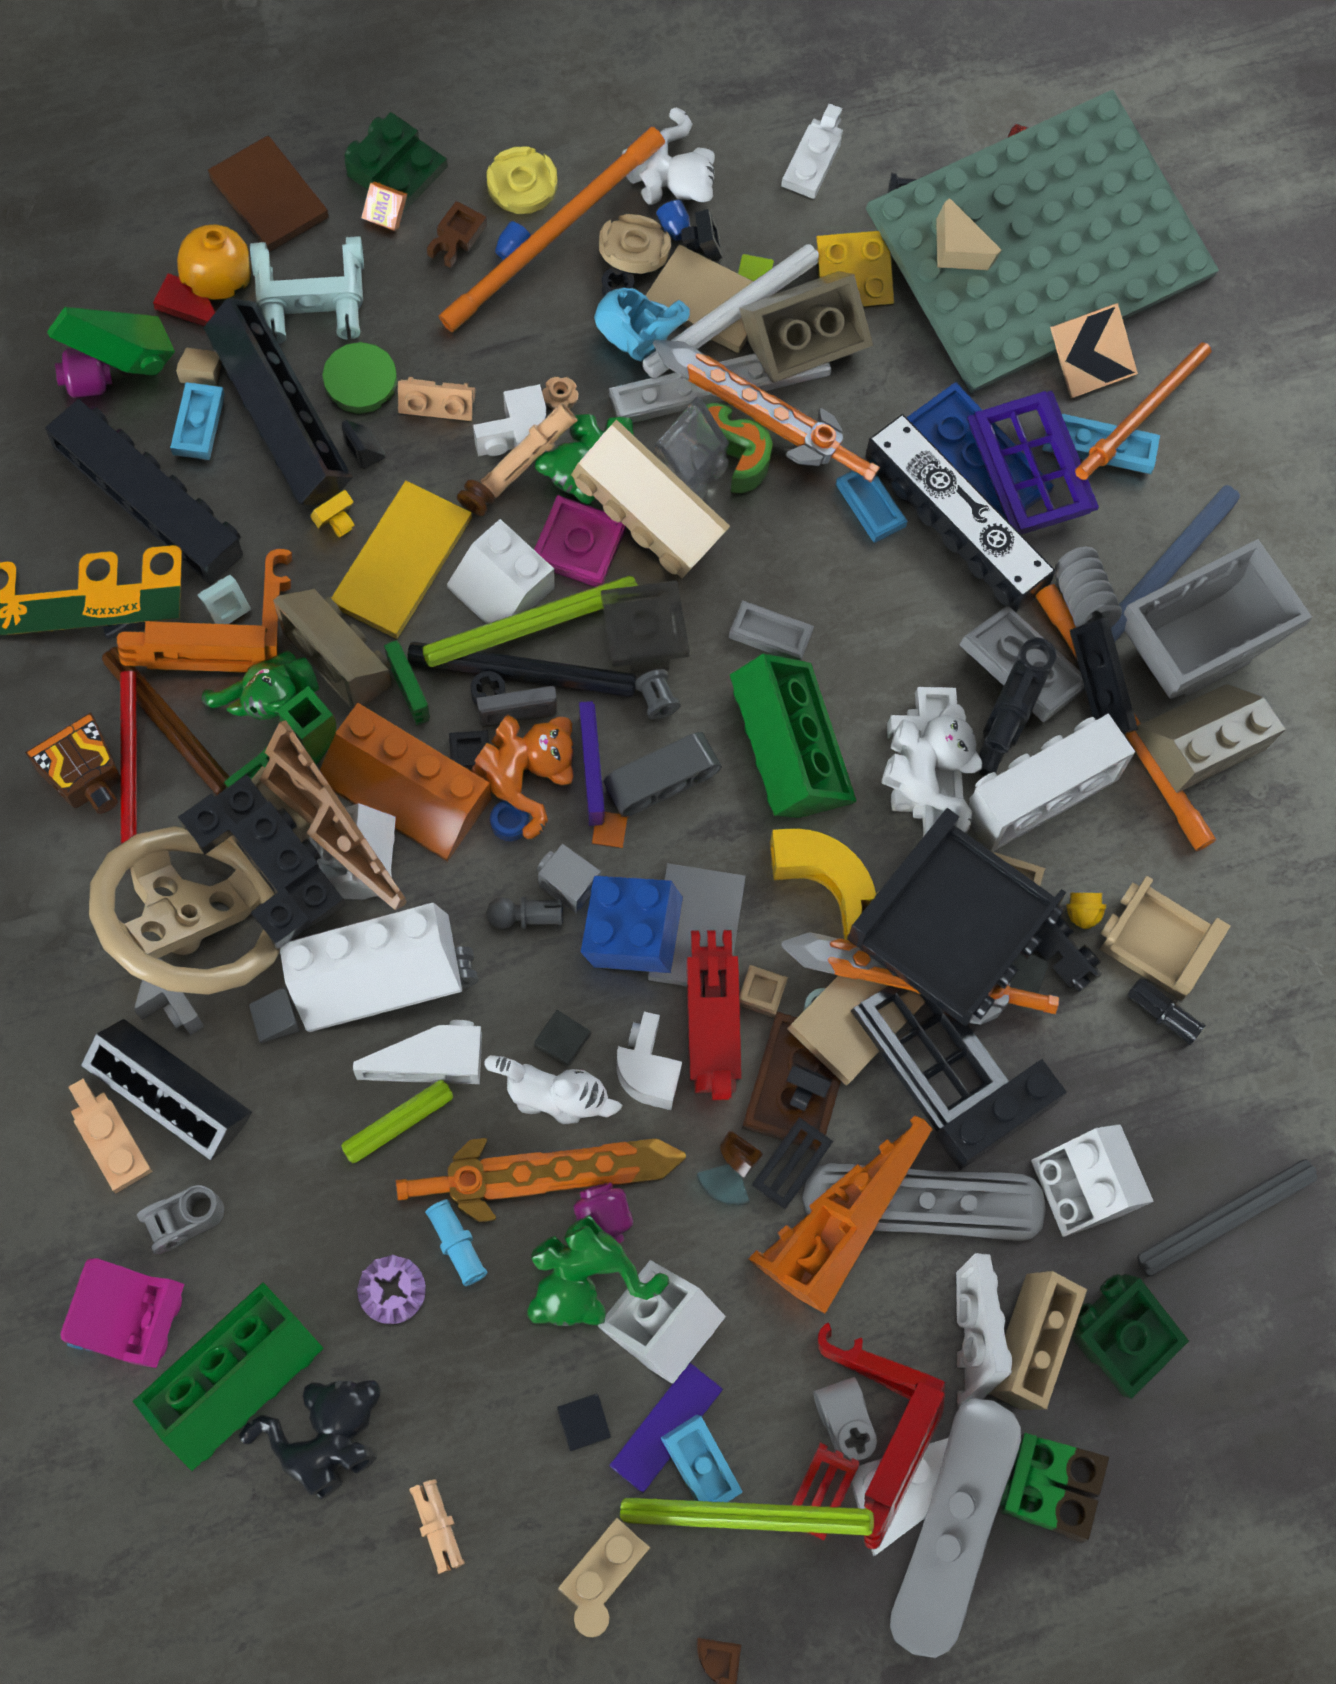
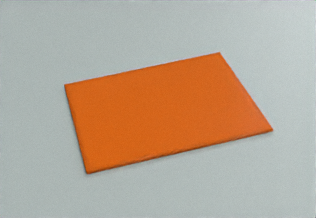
(611, 832)

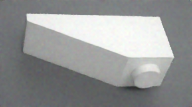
(436, 1054)

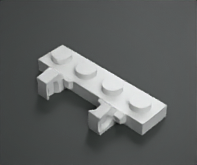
(929, 705)

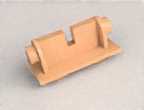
(434, 400)

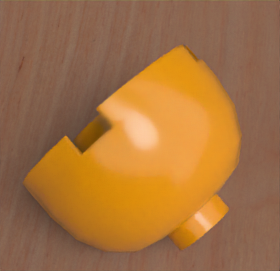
(214, 261)

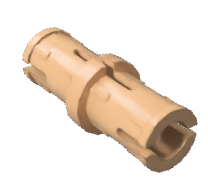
(437, 1526)

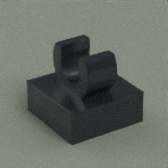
(703, 236)
(807, 1084)

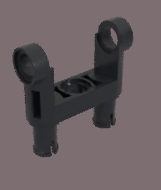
(1014, 705)

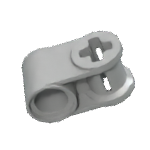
(178, 1218)
(845, 1413)

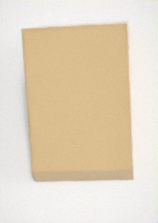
(962, 242)

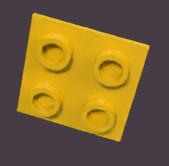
(863, 256)

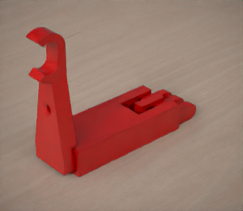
(715, 1018)
(911, 1435)

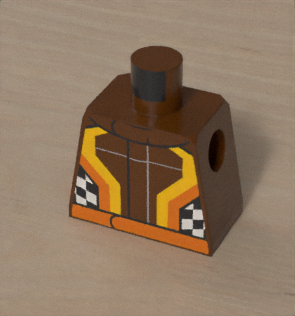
(78, 765)

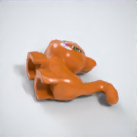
(543, 751)

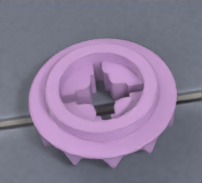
(395, 1308)

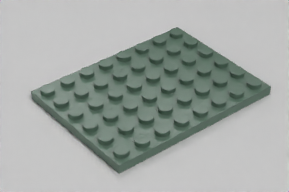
(1077, 227)

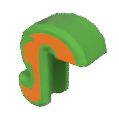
(747, 442)

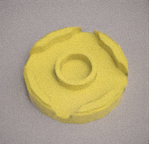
(522, 180)

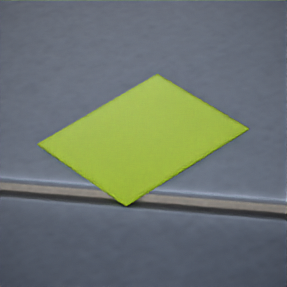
(754, 267)

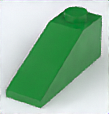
(119, 339)

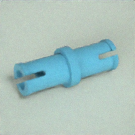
(456, 1242)

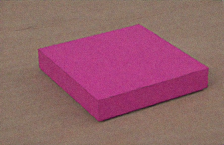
(579, 541)

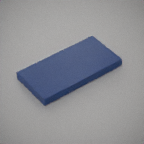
(946, 427)

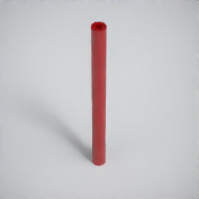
(128, 755)

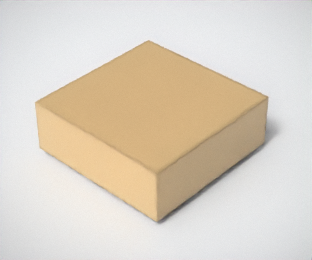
(762, 991)

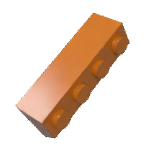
(405, 778)

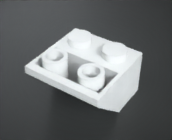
(1091, 1180)

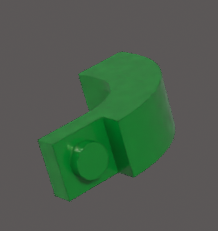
(311, 724)

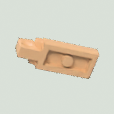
(108, 1138)

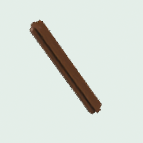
(171, 725)

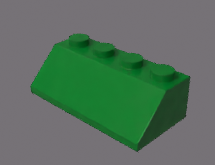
(791, 736)
(227, 1376)

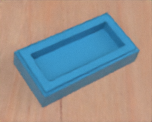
(871, 505)

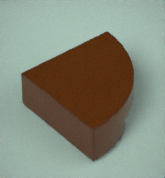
(739, 1153)
(719, 1660)

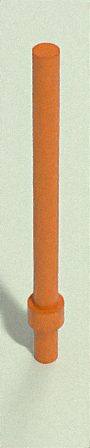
(1106, 448)

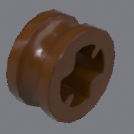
(475, 497)

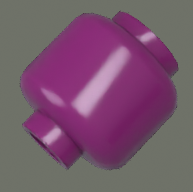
(82, 374)
(607, 1208)

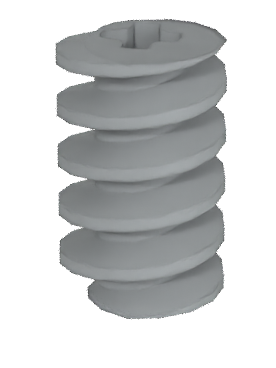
(1086, 587)

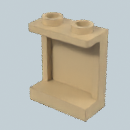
(1161, 939)

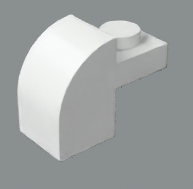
(522, 410)
(645, 1075)

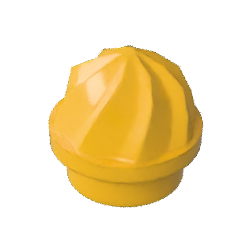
(1086, 909)

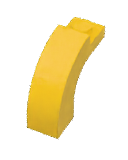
(826, 861)

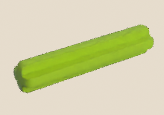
(397, 1121)

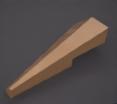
(302, 787)

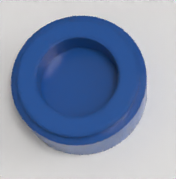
(508, 821)

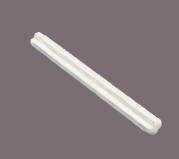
(729, 311)

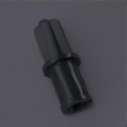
(1166, 1010)

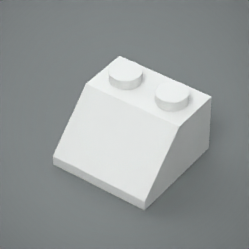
(501, 575)
(379, 832)
(665, 1328)

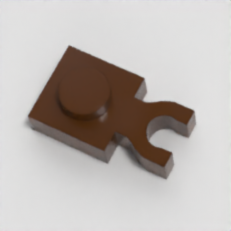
(457, 229)

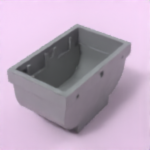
(1214, 620)

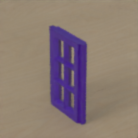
(1000, 474)

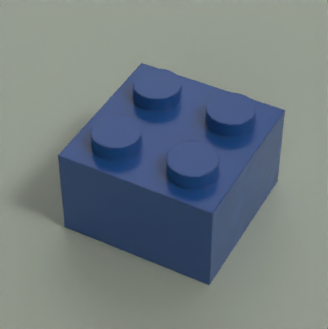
(632, 924)

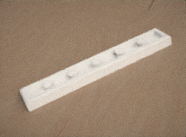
(675, 393)

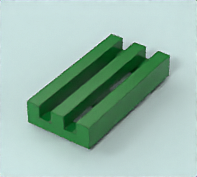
(407, 682)

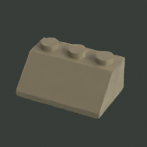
(807, 325)
(333, 646)
(1210, 734)

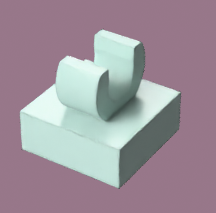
(224, 601)

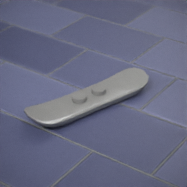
(951, 1202)
(956, 1528)

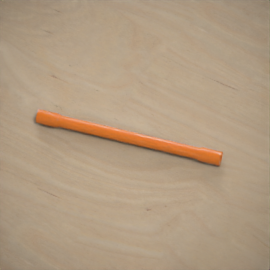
(469, 302)
(1187, 816)

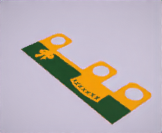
(94, 601)

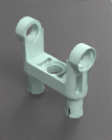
(310, 295)

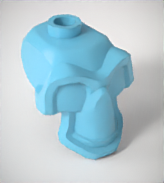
(635, 322)

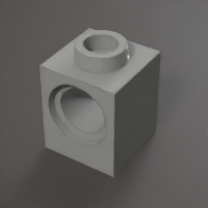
(567, 877)

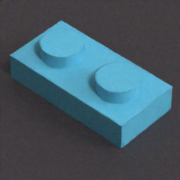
(197, 421)
(701, 1462)

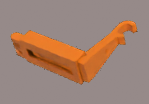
(210, 645)

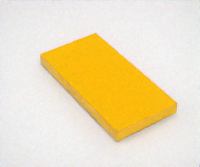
(401, 559)

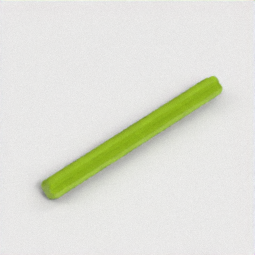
(520, 624)
(748, 1516)

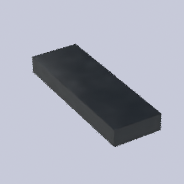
(1103, 674)

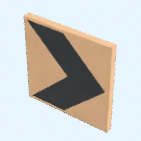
(1094, 350)

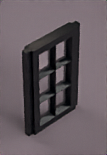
(909, 1073)

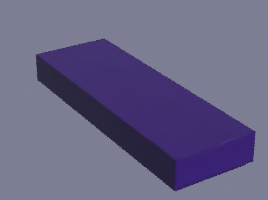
(591, 763)
(645, 1452)

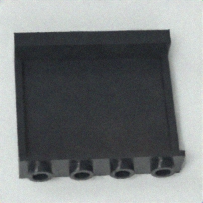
(955, 920)

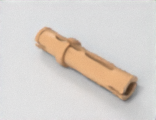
(540, 439)

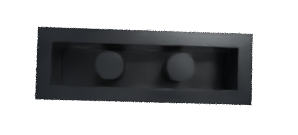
(1001, 1114)

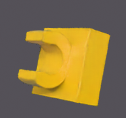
(335, 513)

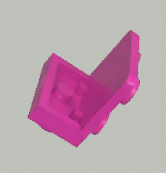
(122, 1313)

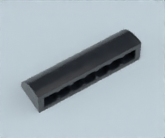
(166, 1088)

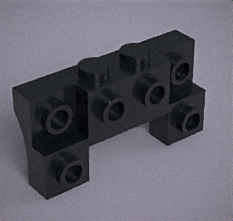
(274, 850)

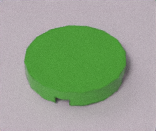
(360, 377)

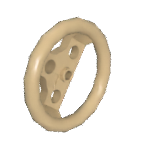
(177, 918)

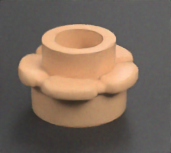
(555, 384)

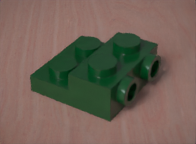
(394, 158)
(1127, 1333)

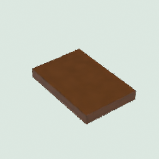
(268, 193)
(770, 1105)

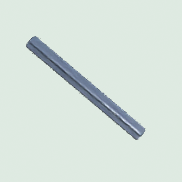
(1180, 551)

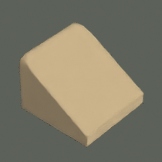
(199, 367)

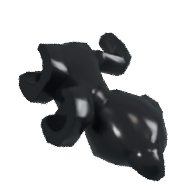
(337, 1415)

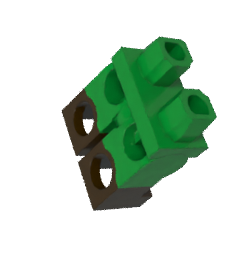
(1033, 1490)

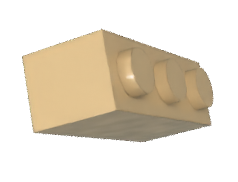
(1039, 1338)

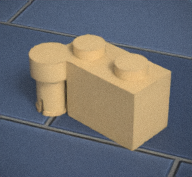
(600, 1575)

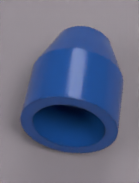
(673, 218)
(511, 239)

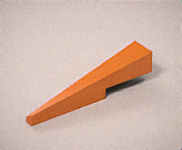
(824, 1245)

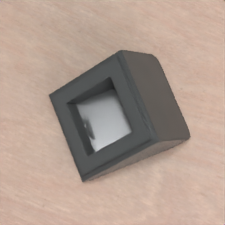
(274, 1016)

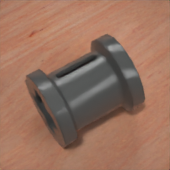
(648, 684)

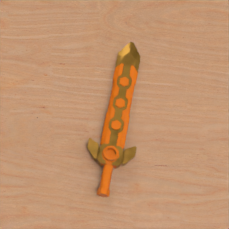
(539, 1172)

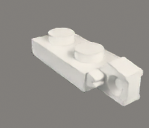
(814, 154)

